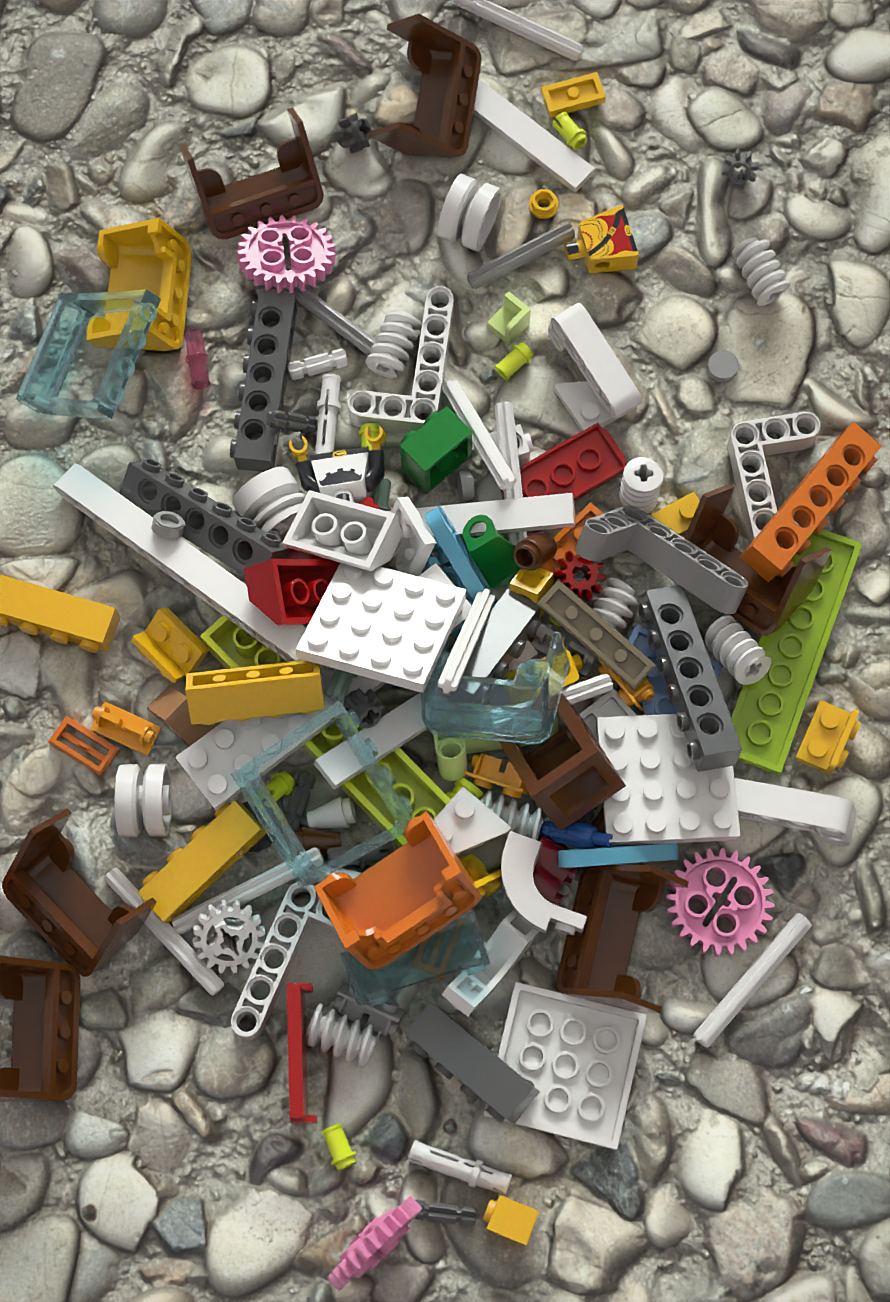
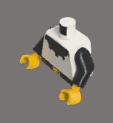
(343, 473)

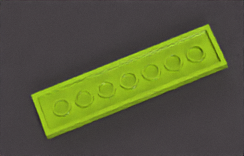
(773, 706)

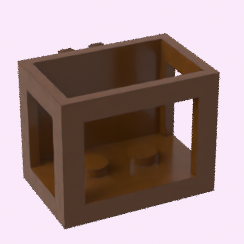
(569, 770)

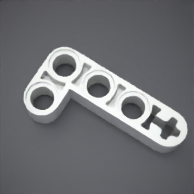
(596, 360)
(797, 809)

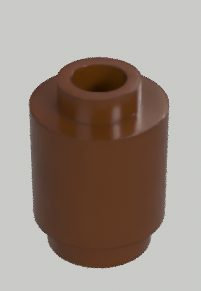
(535, 550)

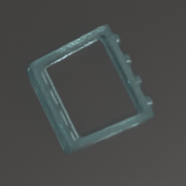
(61, 343)
(276, 824)

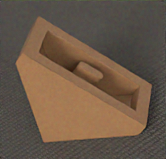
(173, 712)

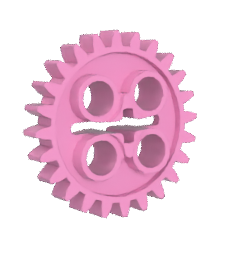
(264, 259)
(744, 918)
(374, 1243)

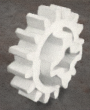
(222, 945)

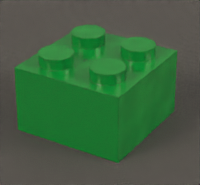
(435, 449)

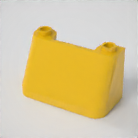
(149, 258)

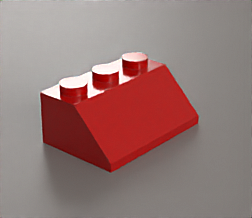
(289, 588)

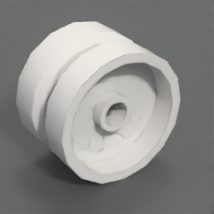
(469, 212)
(143, 800)

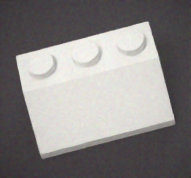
(344, 531)

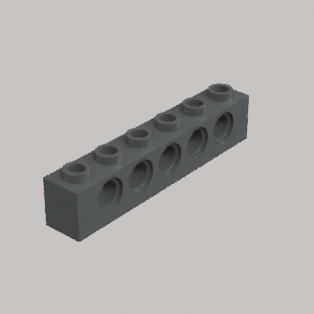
(281, 308)
(207, 522)
(682, 633)

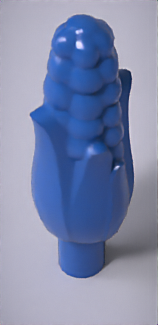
(577, 835)

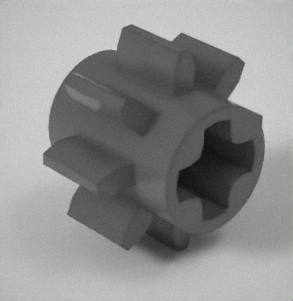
(353, 133)
(738, 160)
(365, 706)

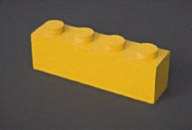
(57, 614)
(254, 692)
(202, 861)

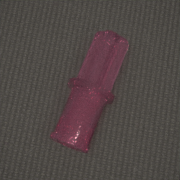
(197, 358)

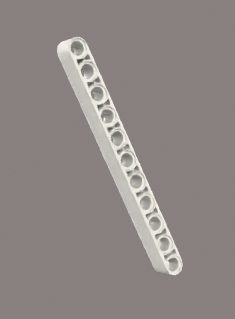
(176, 559)

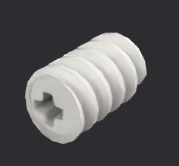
(760, 271)
(391, 343)
(641, 484)
(614, 603)
(736, 650)
(520, 820)
(342, 1036)

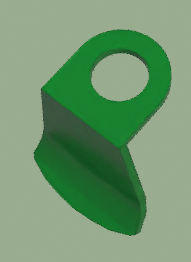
(491, 553)

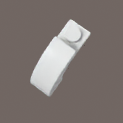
(517, 876)
(505, 949)

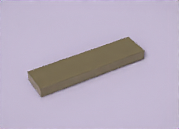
(596, 635)

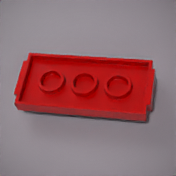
(574, 465)
(297, 1053)

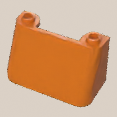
(399, 897)

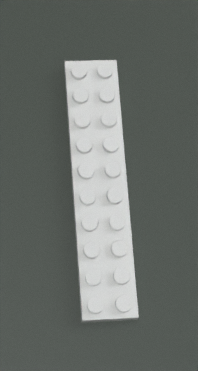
(237, 742)

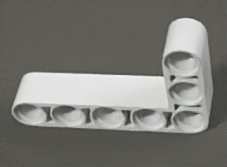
(425, 374)
(754, 455)
(288, 948)

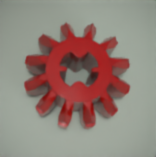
(574, 564)

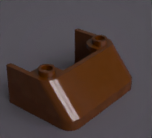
(446, 91)
(277, 192)
(765, 603)
(63, 905)
(598, 958)
(43, 1030)

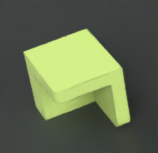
(510, 319)

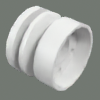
(270, 501)

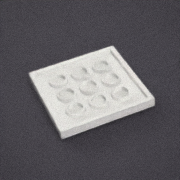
(382, 625)
(663, 791)
(578, 1060)

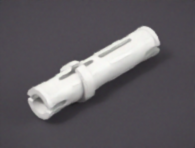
(328, 408)
(469, 1171)

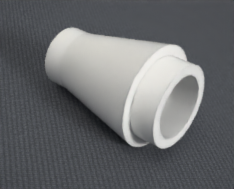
(334, 814)

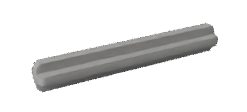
(521, 255)
(334, 320)

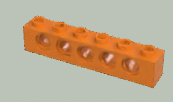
(841, 465)

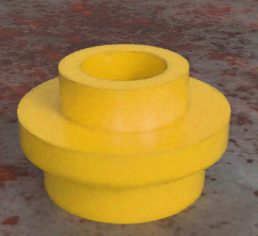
(543, 196)

